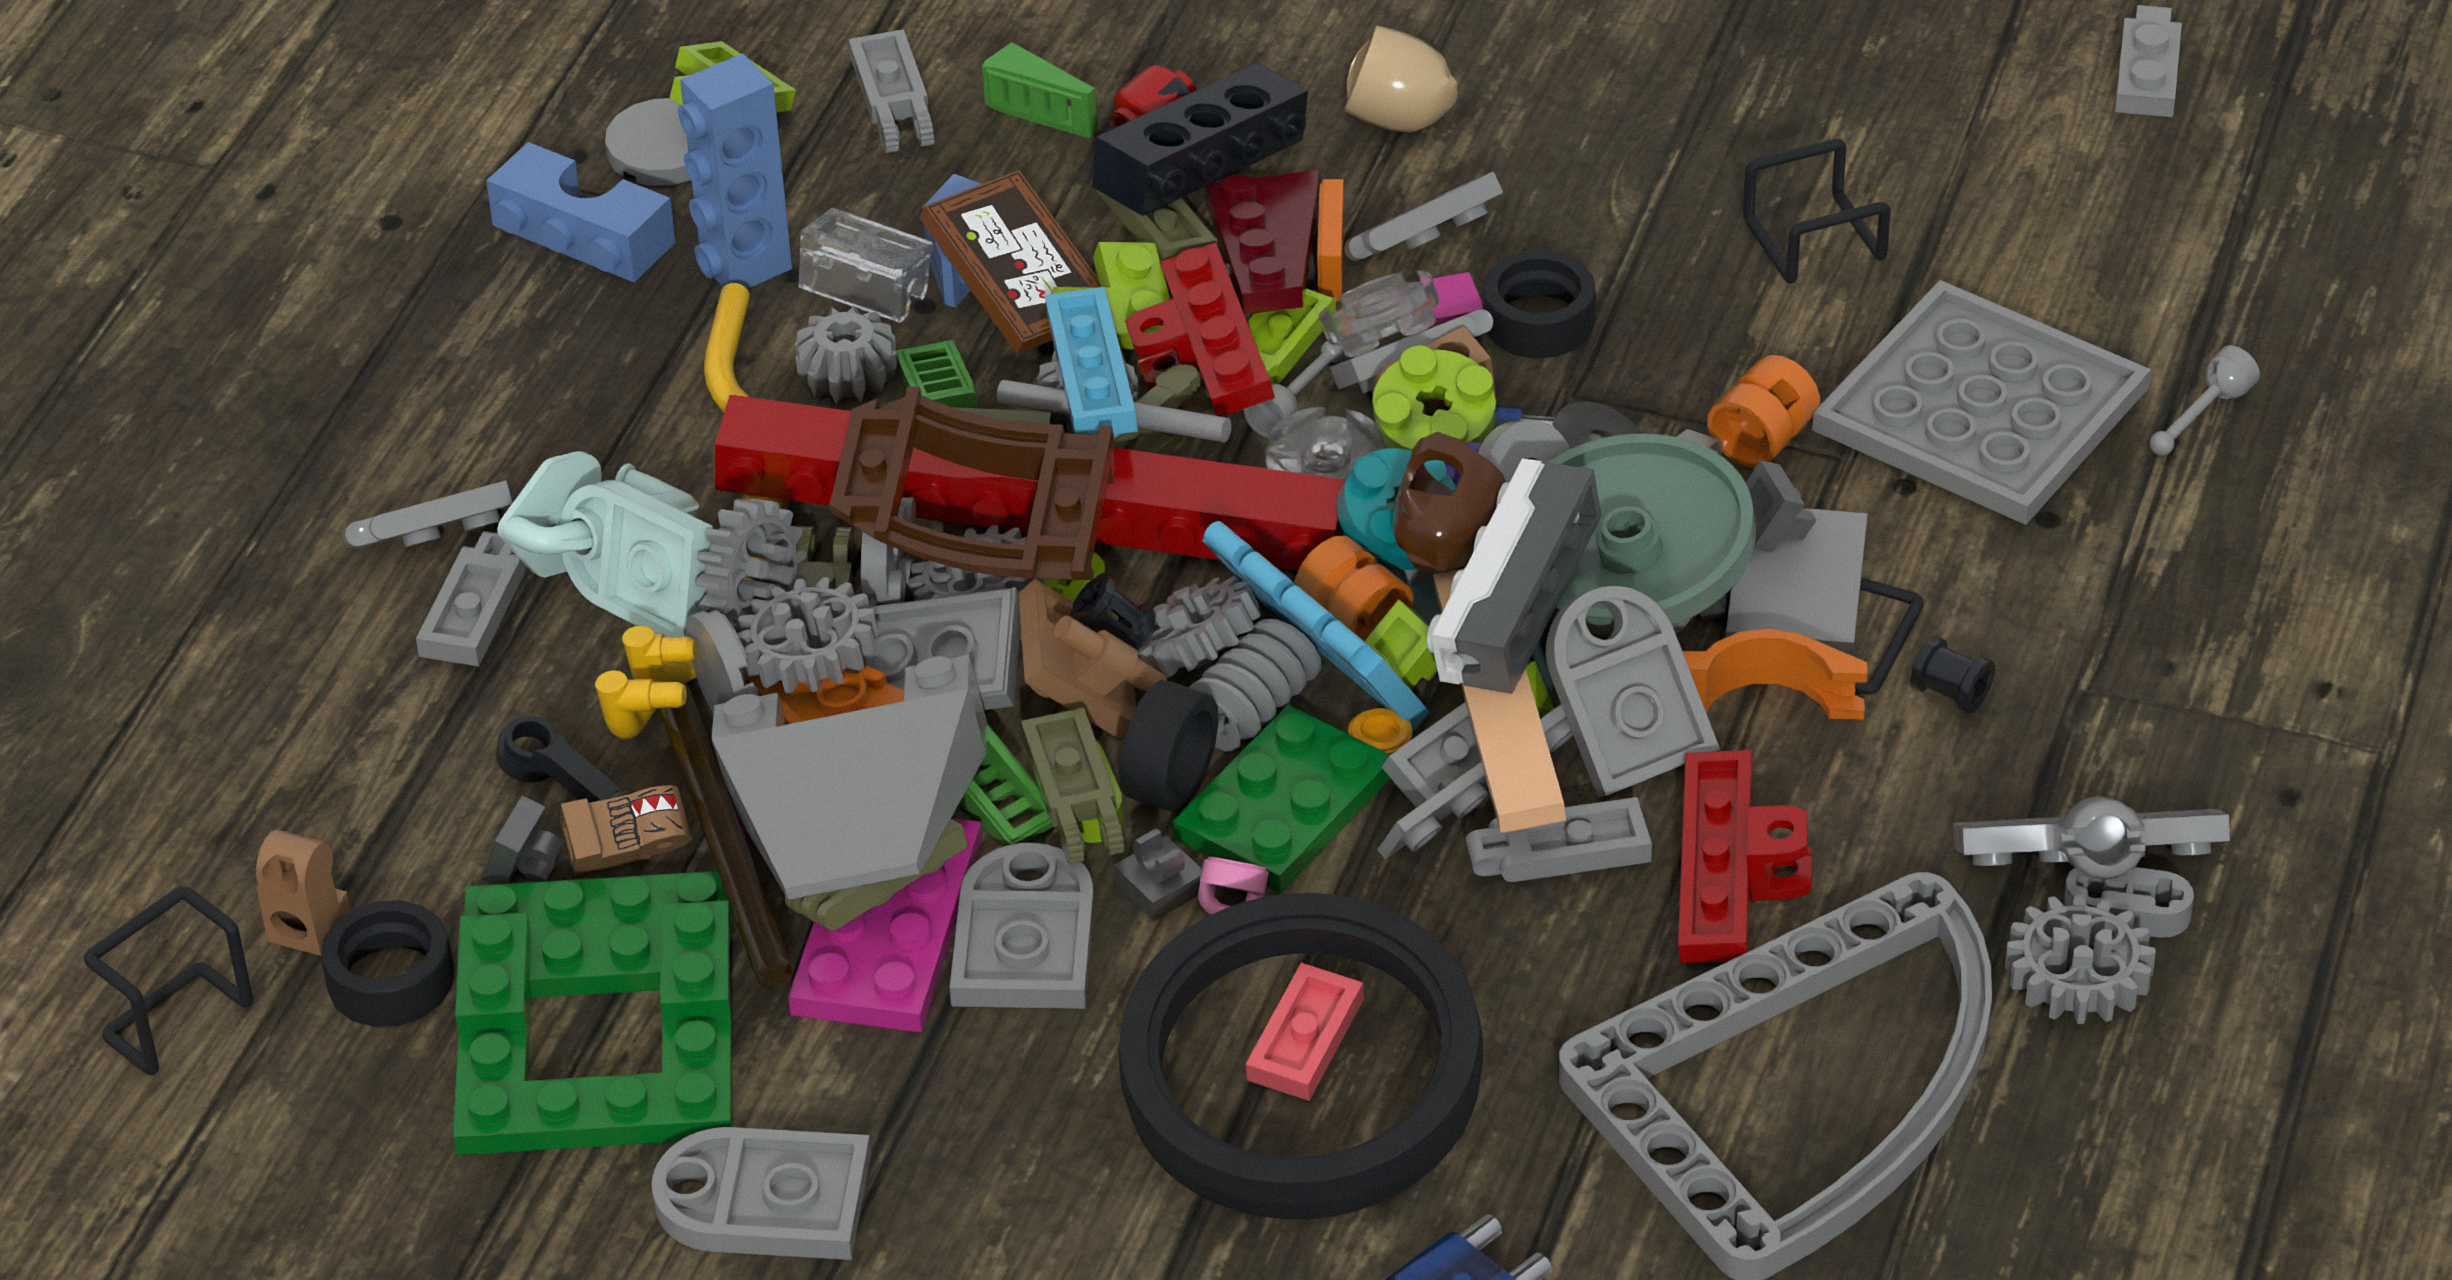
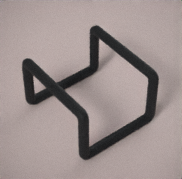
(1789, 269)
(241, 994)

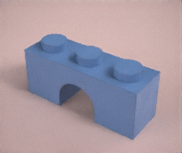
(616, 232)

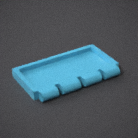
(1325, 632)

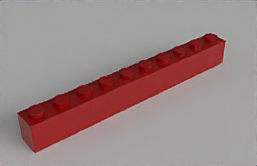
(1151, 505)

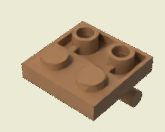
(1078, 662)

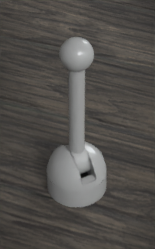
(2227, 376)
(1266, 414)

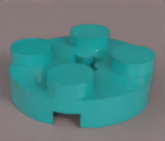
(1364, 501)

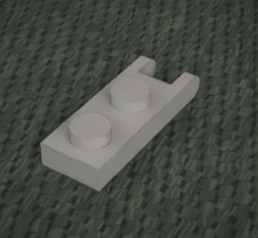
(1419, 223)

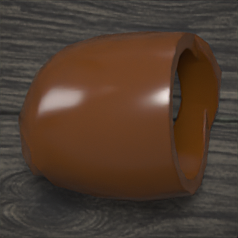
(1435, 522)

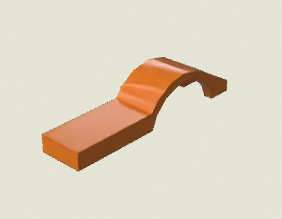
(1784, 660)

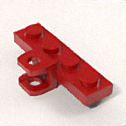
(1202, 329)
(1732, 853)

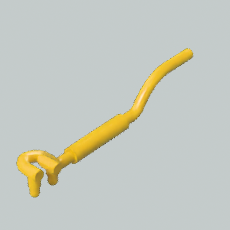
(653, 658)

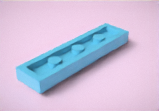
(1090, 361)

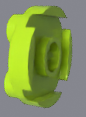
(1430, 375)

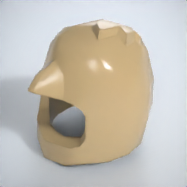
(1399, 82)

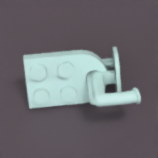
(620, 540)

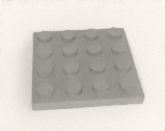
(1982, 401)

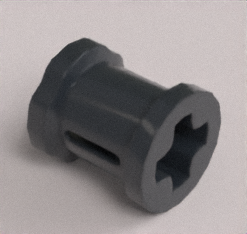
(1101, 595)
(1952, 674)

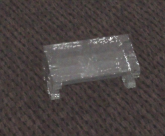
(864, 263)

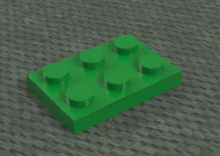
(1283, 796)

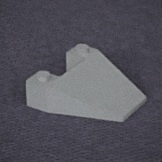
(853, 790)

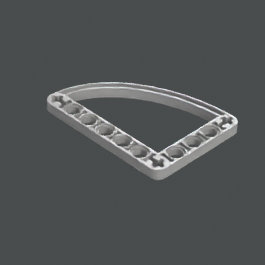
(1875, 1177)

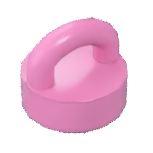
(1229, 875)

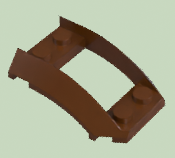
(1066, 504)

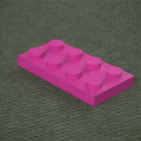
(888, 958)

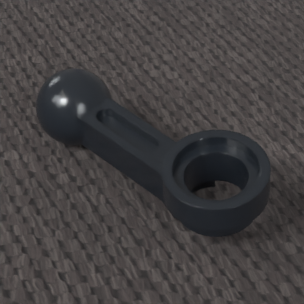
(555, 760)

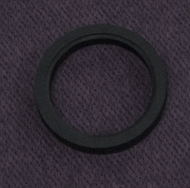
(1319, 1183)

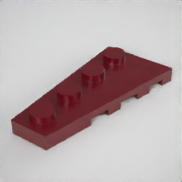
(1266, 236)

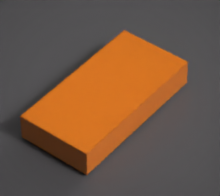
(1330, 238)

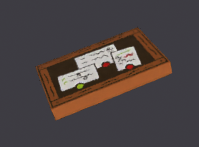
(1008, 254)

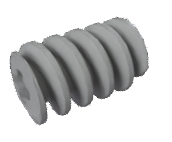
(1258, 679)

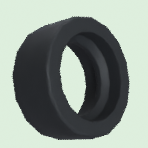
(1539, 274)
(1168, 745)
(380, 927)

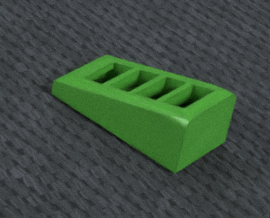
(1021, 84)
(938, 373)
(1014, 780)

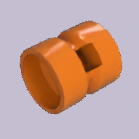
(1764, 410)
(1351, 584)

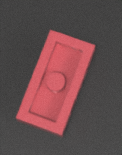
(1304, 1031)

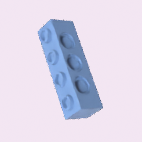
(735, 173)

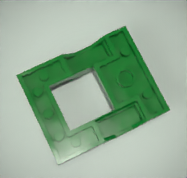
(587, 941)

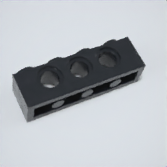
(1199, 138)

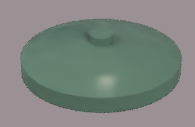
(1669, 525)

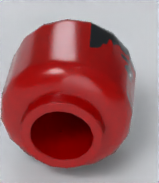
(1149, 91)

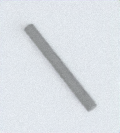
(1147, 415)

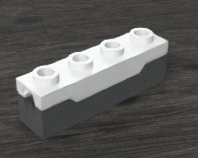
(1515, 576)

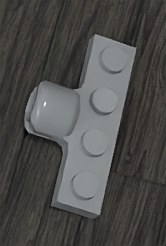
(2094, 836)

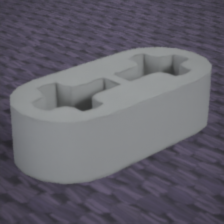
(2138, 893)

